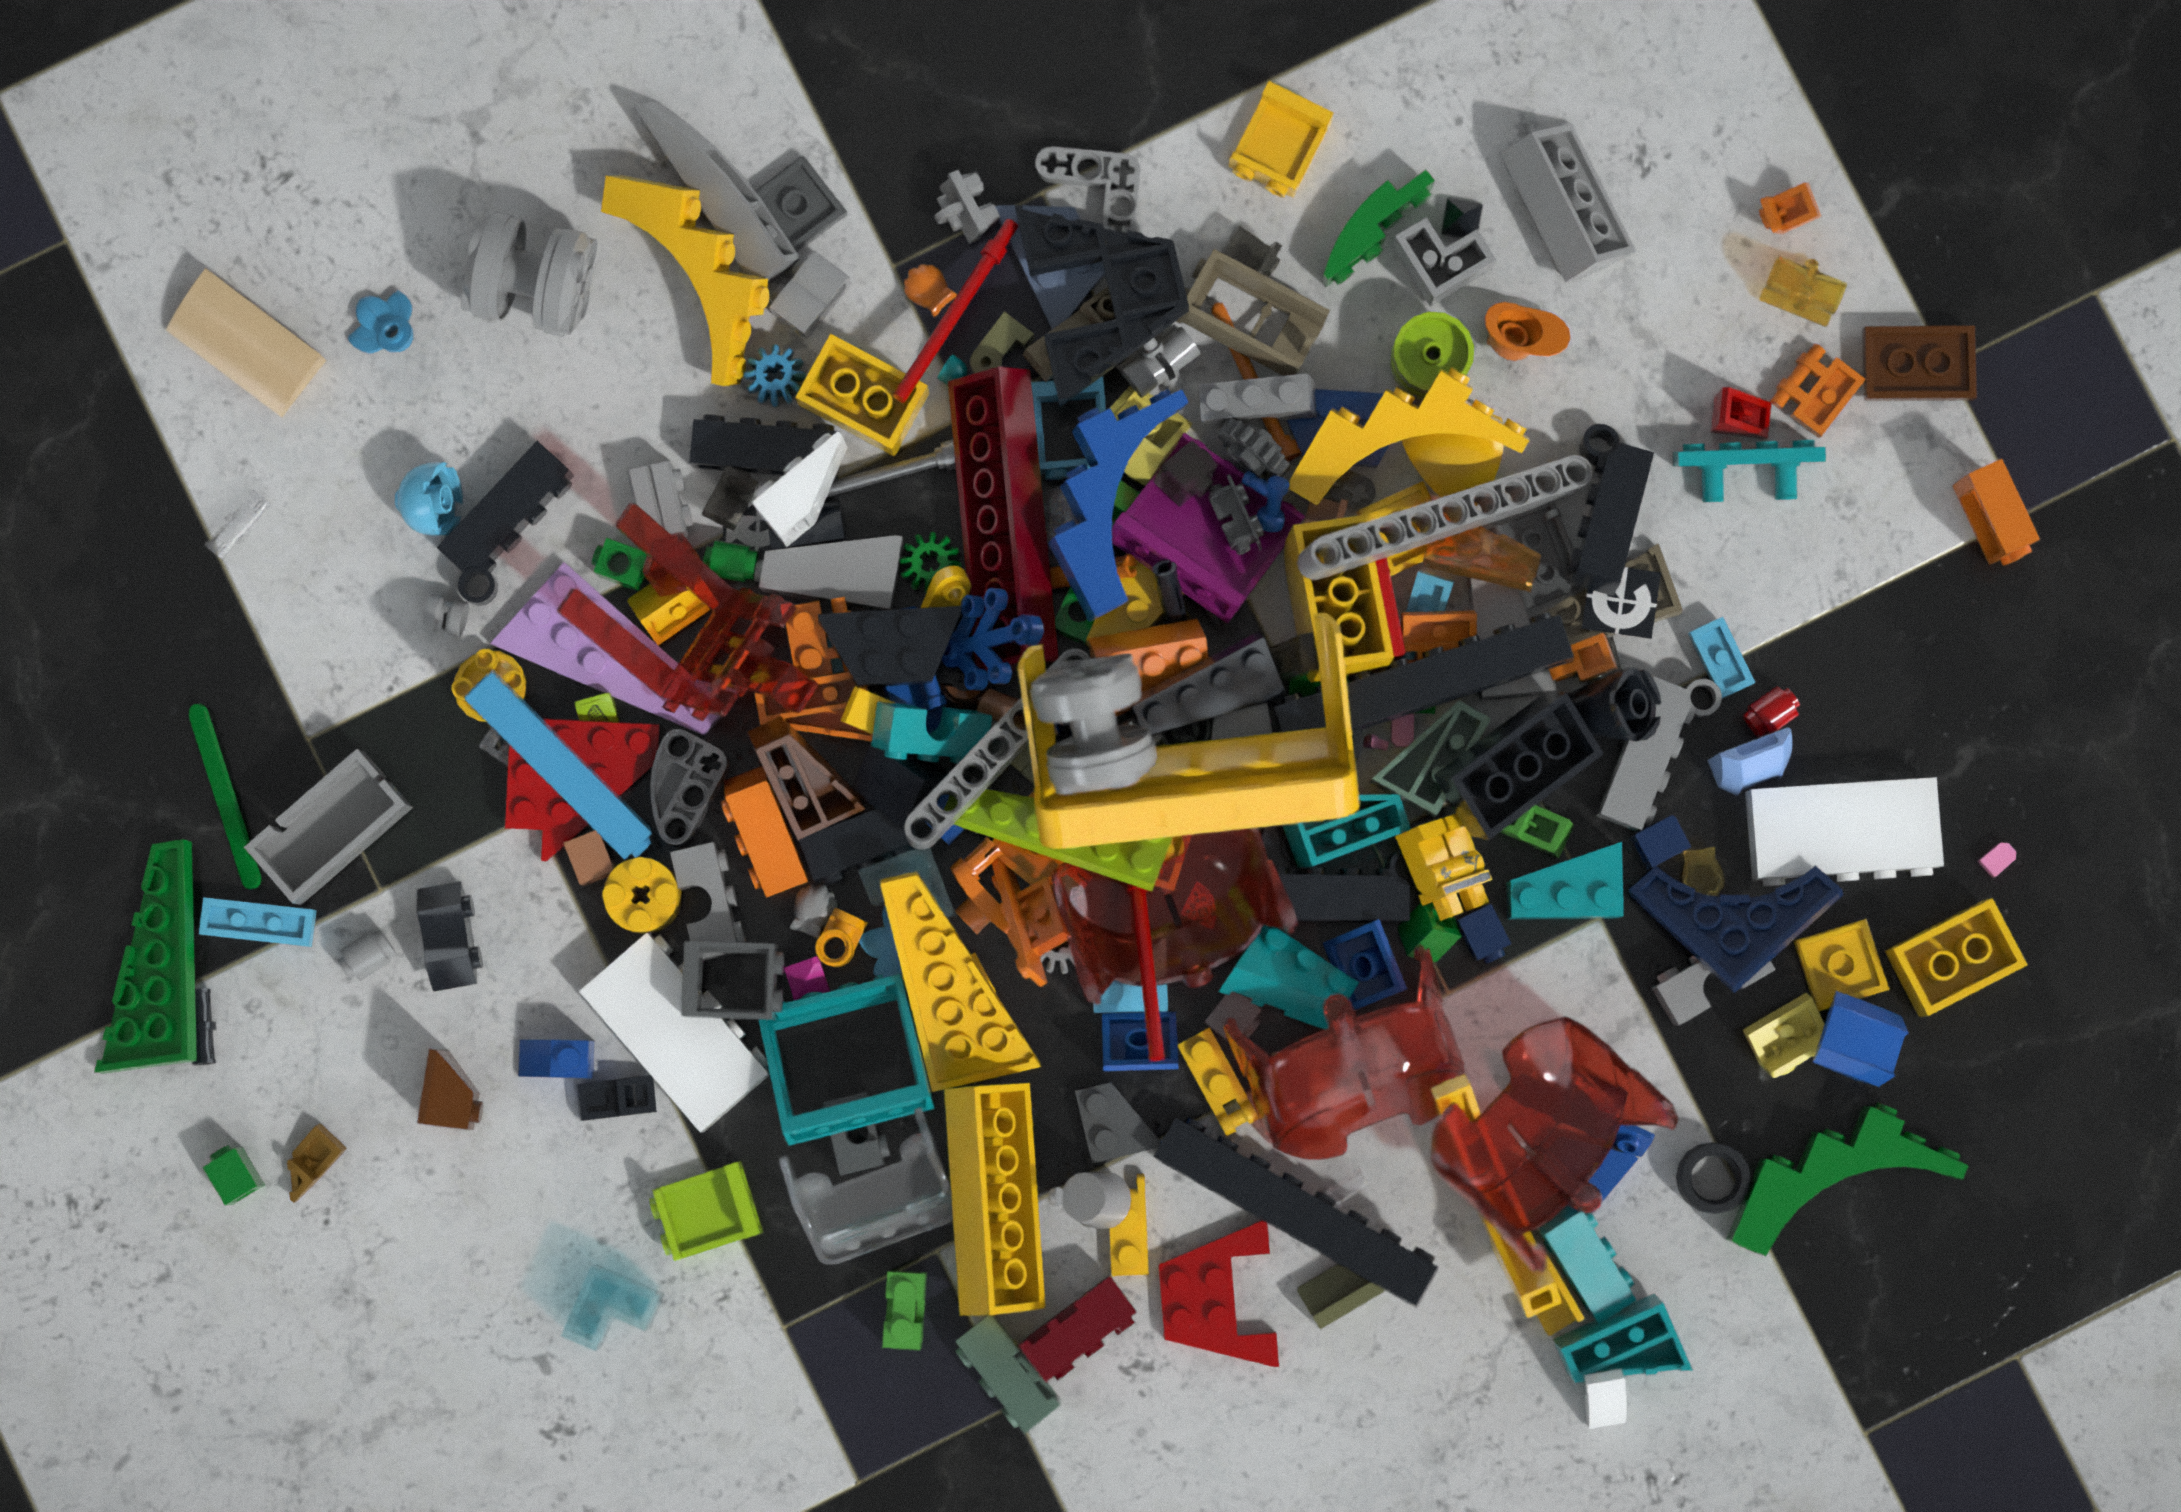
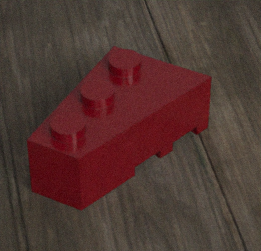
(1078, 1329)

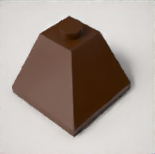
(448, 1094)

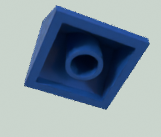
(1368, 960)
(1127, 1045)

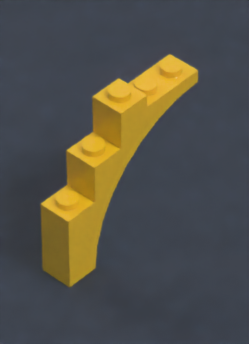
(704, 254)
(1443, 410)
(1533, 1290)

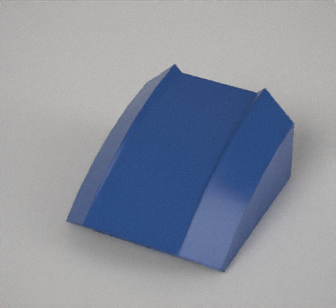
(1860, 1040)

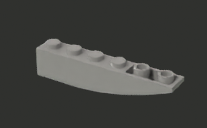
(724, 194)

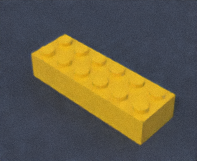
(994, 1199)

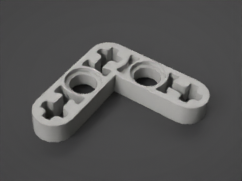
(1102, 179)

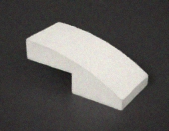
(1605, 1398)

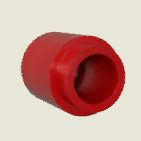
(1771, 711)

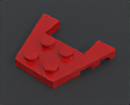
(1201, 1301)

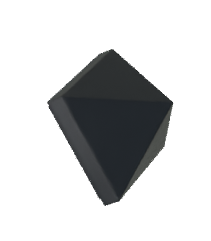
(1461, 217)

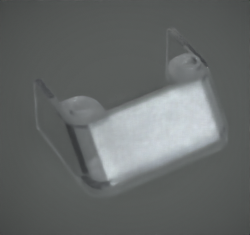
(877, 1206)

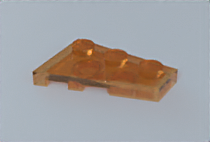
(1485, 558)

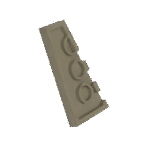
(1667, 605)

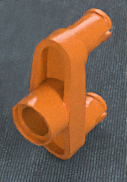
(979, 906)

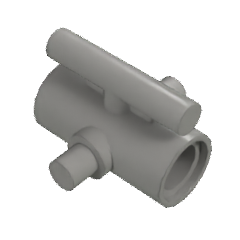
(1160, 362)

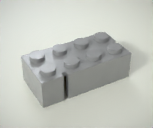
(328, 827)

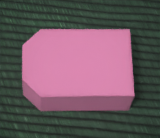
(1402, 731)
(1998, 859)

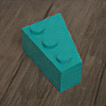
(1588, 1263)

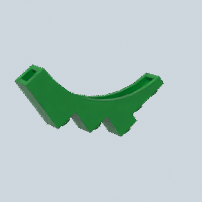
(1874, 1144)

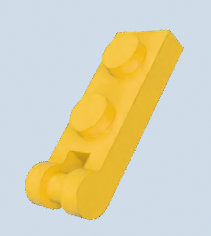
(1217, 1080)

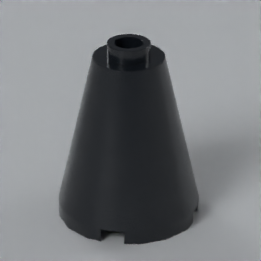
(1620, 705)

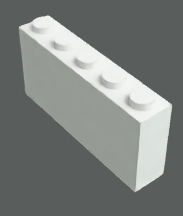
(1845, 830)
(692, 1059)

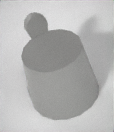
(1094, 1199)

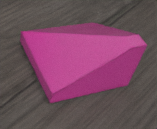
(807, 977)

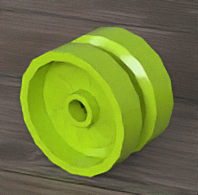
(1432, 333)

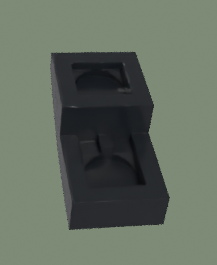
(616, 1098)

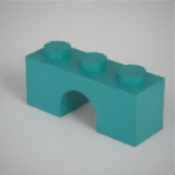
(903, 730)

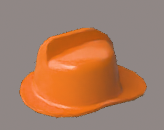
(1524, 331)

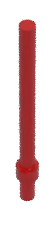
(991, 254)
(1147, 972)

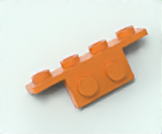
(1032, 920)

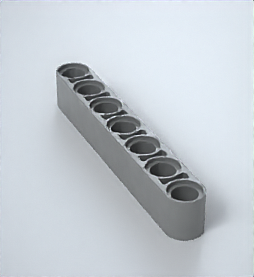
(977, 758)

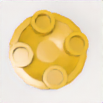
(477, 667)

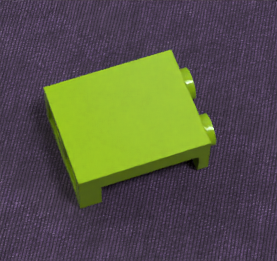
(705, 1211)

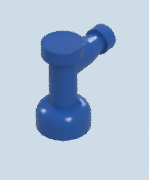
(1270, 515)

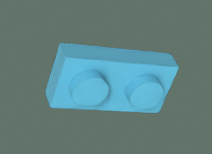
(1721, 657)

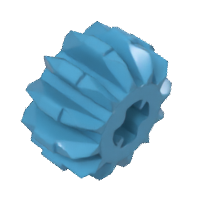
(773, 363)

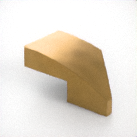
(312, 1159)

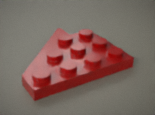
(612, 749)

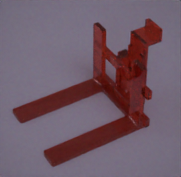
(718, 686)

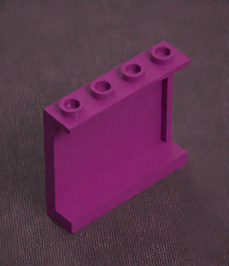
(1194, 539)

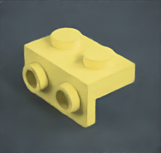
(1786, 1036)

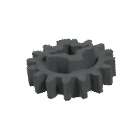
(1253, 449)

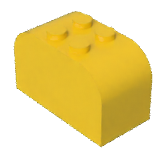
(1348, 597)

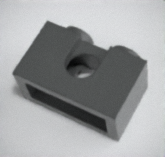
(854, 1156)

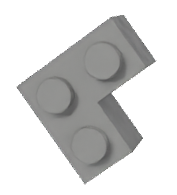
(1438, 268)

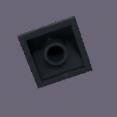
(896, 784)

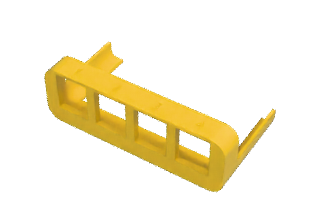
(1210, 781)

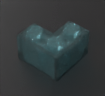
(913, 860)
(607, 1297)

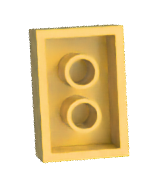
(858, 395)
(1955, 957)

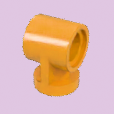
(841, 926)

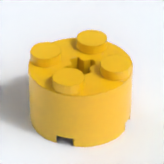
(621, 896)

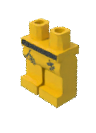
(1445, 864)

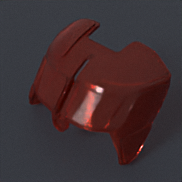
(1220, 892)
(1312, 1089)
(1567, 1106)

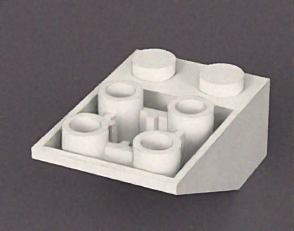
(798, 496)

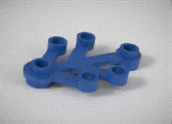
(1023, 630)

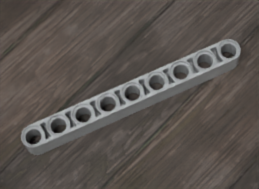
(1435, 526)

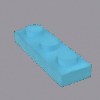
(257, 922)

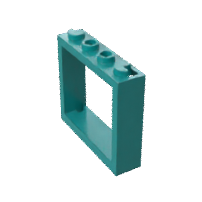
(856, 1113)

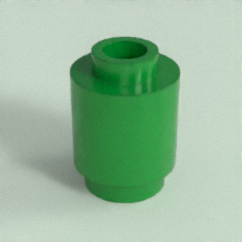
(731, 560)

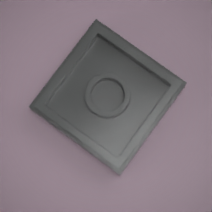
(801, 203)

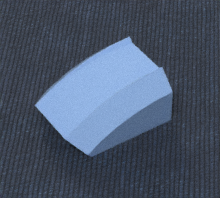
(1752, 762)

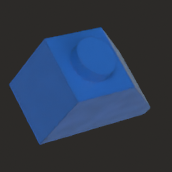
(556, 1058)

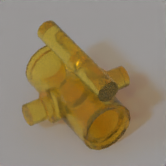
(1803, 290)

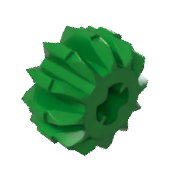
(927, 549)

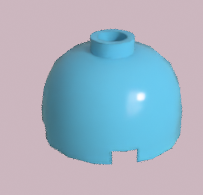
(429, 497)

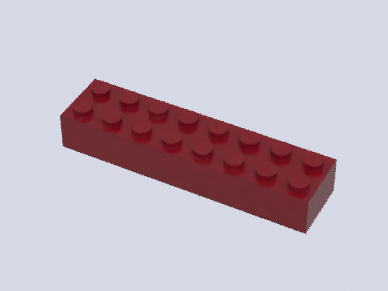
(1002, 500)

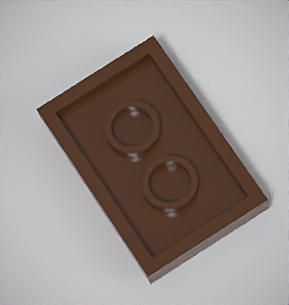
(1919, 363)

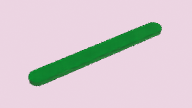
(224, 795)

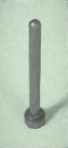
(942, 457)

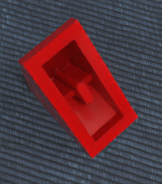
(1740, 414)

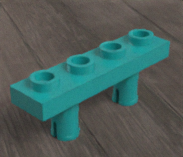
(1766, 452)

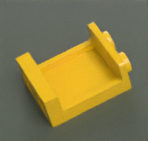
(1280, 140)

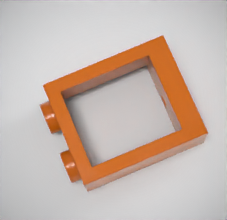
(1996, 513)

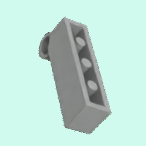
(1643, 763)

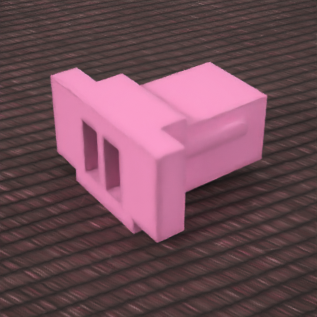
(1372, 741)

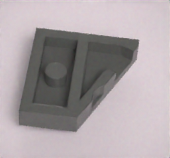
(1112, 1124)

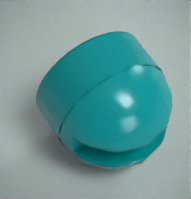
(953, 369)

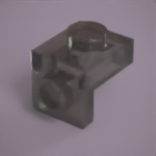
(1252, 251)
(730, 497)

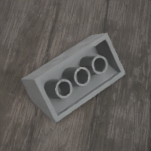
(1567, 201)

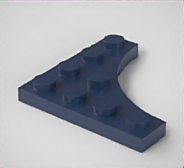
(1735, 932)

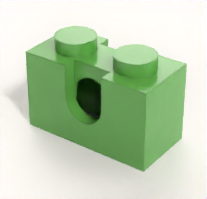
(900, 1326)

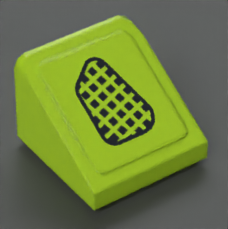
(597, 708)

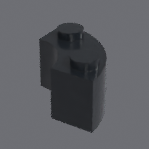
(448, 936)

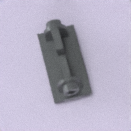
(1243, 529)

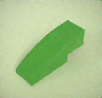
(1541, 830)

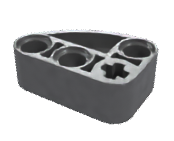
(676, 775)

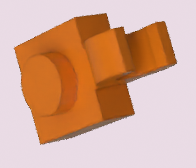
(1591, 659)

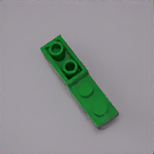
(1362, 234)

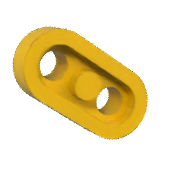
(947, 588)

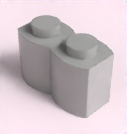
(809, 294)

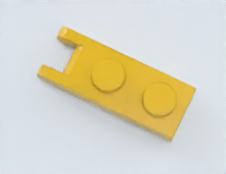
(1129, 1237)

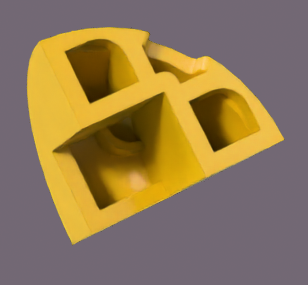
(1454, 460)

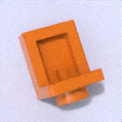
(1789, 209)

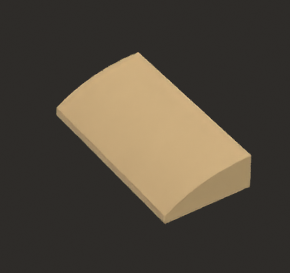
(244, 343)

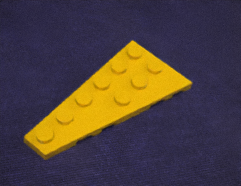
(955, 1010)

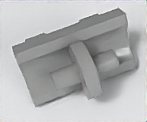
(961, 209)

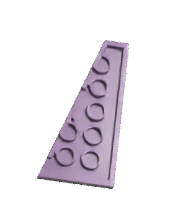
(552, 642)

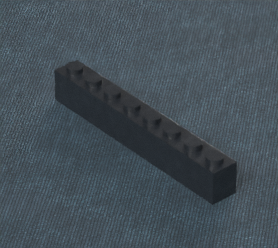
(1439, 676)
(1296, 1212)

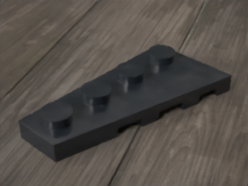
(1216, 686)

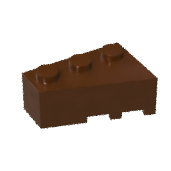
(802, 779)

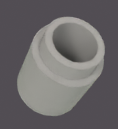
(366, 955)

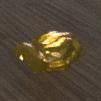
(1703, 871)

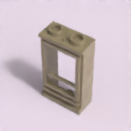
(1297, 334)

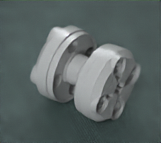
(502, 268)
(1100, 750)

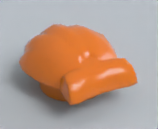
(928, 288)

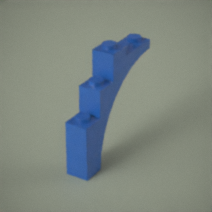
(1086, 548)

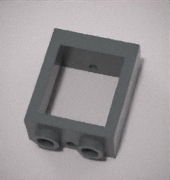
(693, 980)

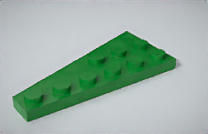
(157, 974)

